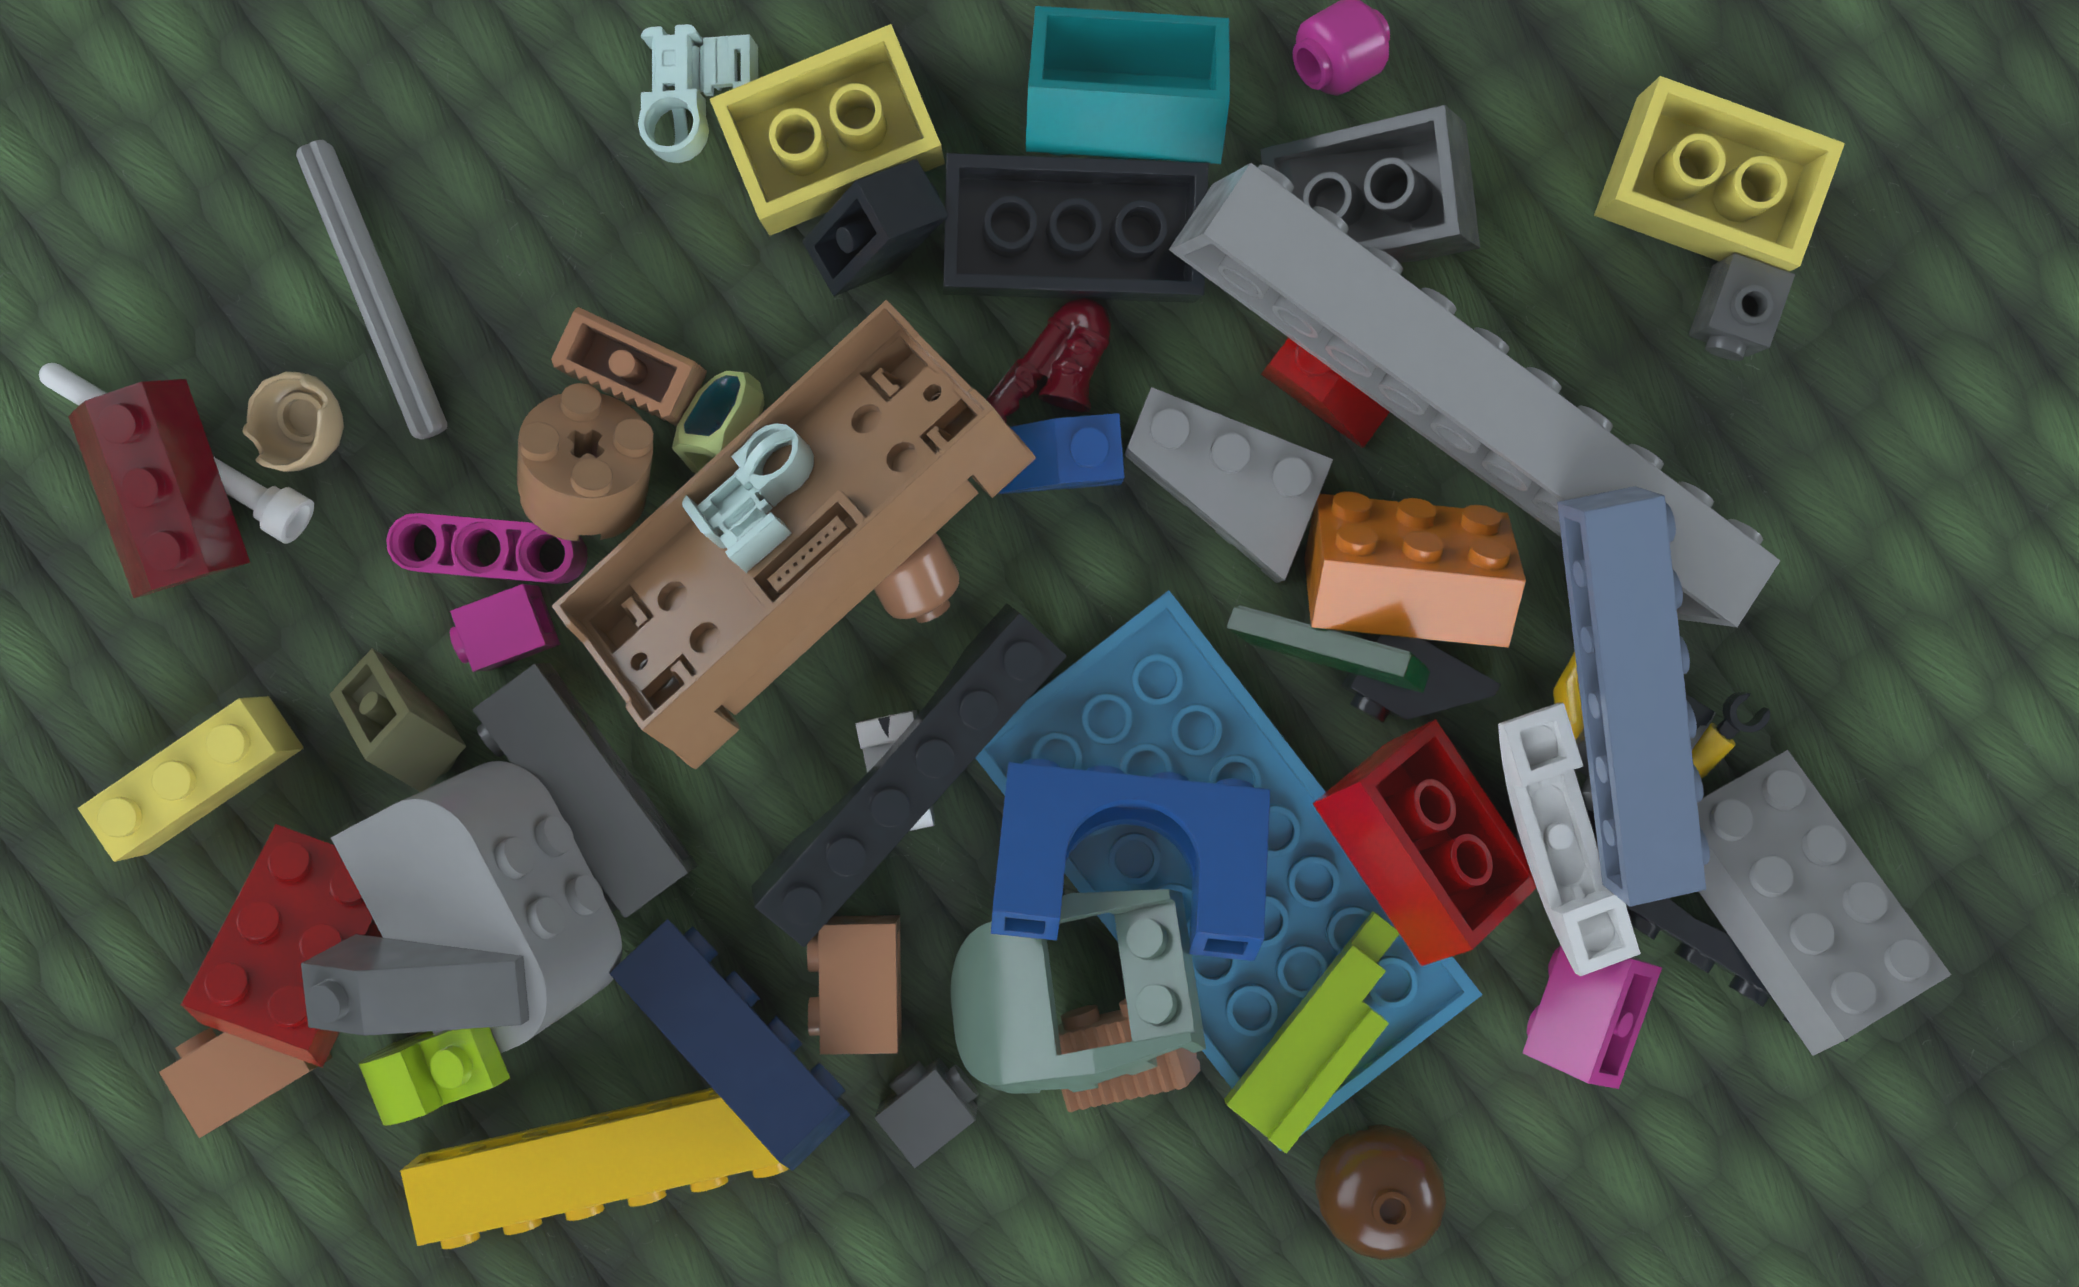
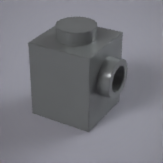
(1741, 307)
(927, 1108)

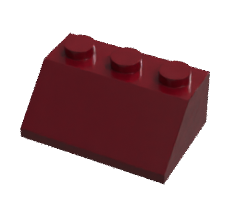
(158, 485)

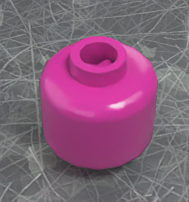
(1341, 47)

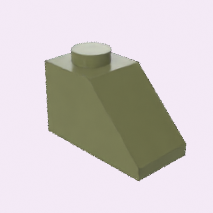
(396, 723)

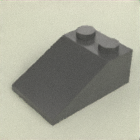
(1392, 181)

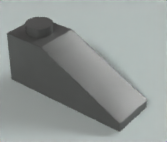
(412, 987)

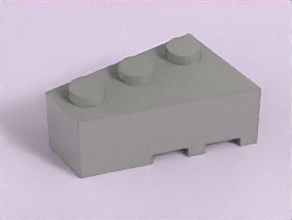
(1231, 476)

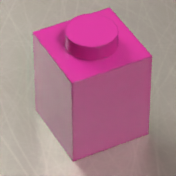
(502, 628)

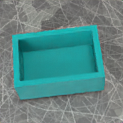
(1128, 85)

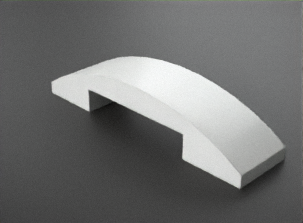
(1560, 841)

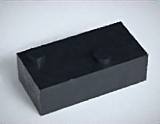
(1070, 227)

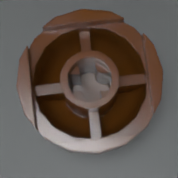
(1381, 1192)

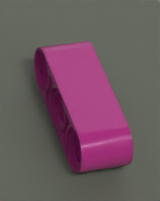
(458, 543)

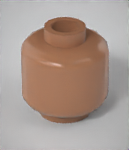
(920, 584)

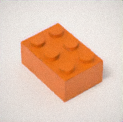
(1413, 569)

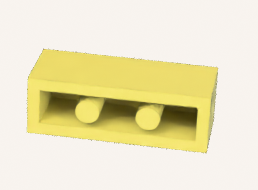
(190, 778)

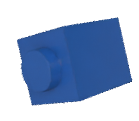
(1070, 454)

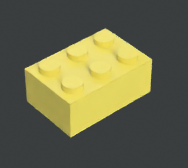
(825, 125)
(1718, 177)

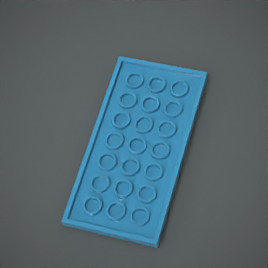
(1169, 703)

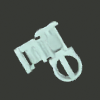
(691, 71)
(738, 508)

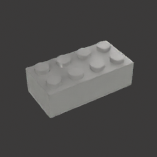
(1809, 906)

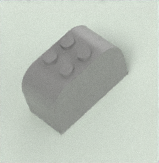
(494, 872)

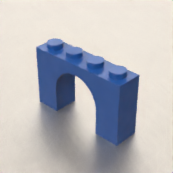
(1213, 825)

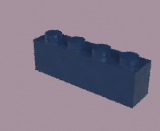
(731, 1044)

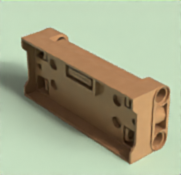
(891, 466)

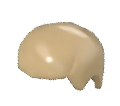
(293, 422)

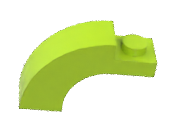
(431, 1071)

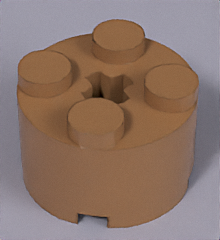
(584, 464)

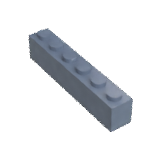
(1634, 693)

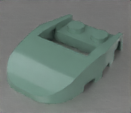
(1009, 1010)

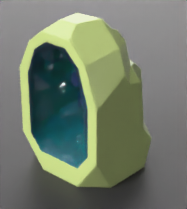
(717, 417)

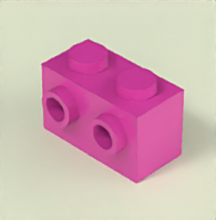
(1591, 1019)

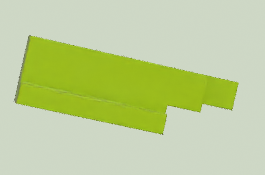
(1316, 1042)

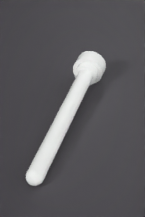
(280, 511)

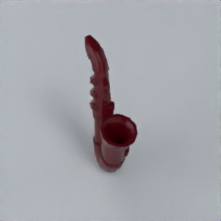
(1064, 355)

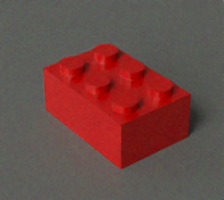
(1428, 843)
(286, 913)

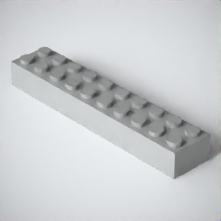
(1449, 379)

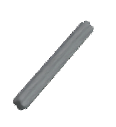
(371, 289)

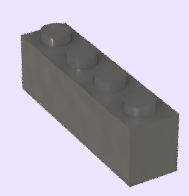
(610, 815)

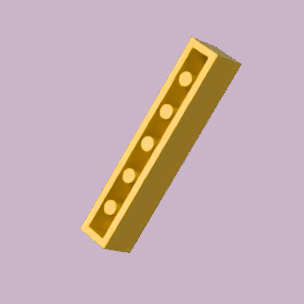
(580, 1167)

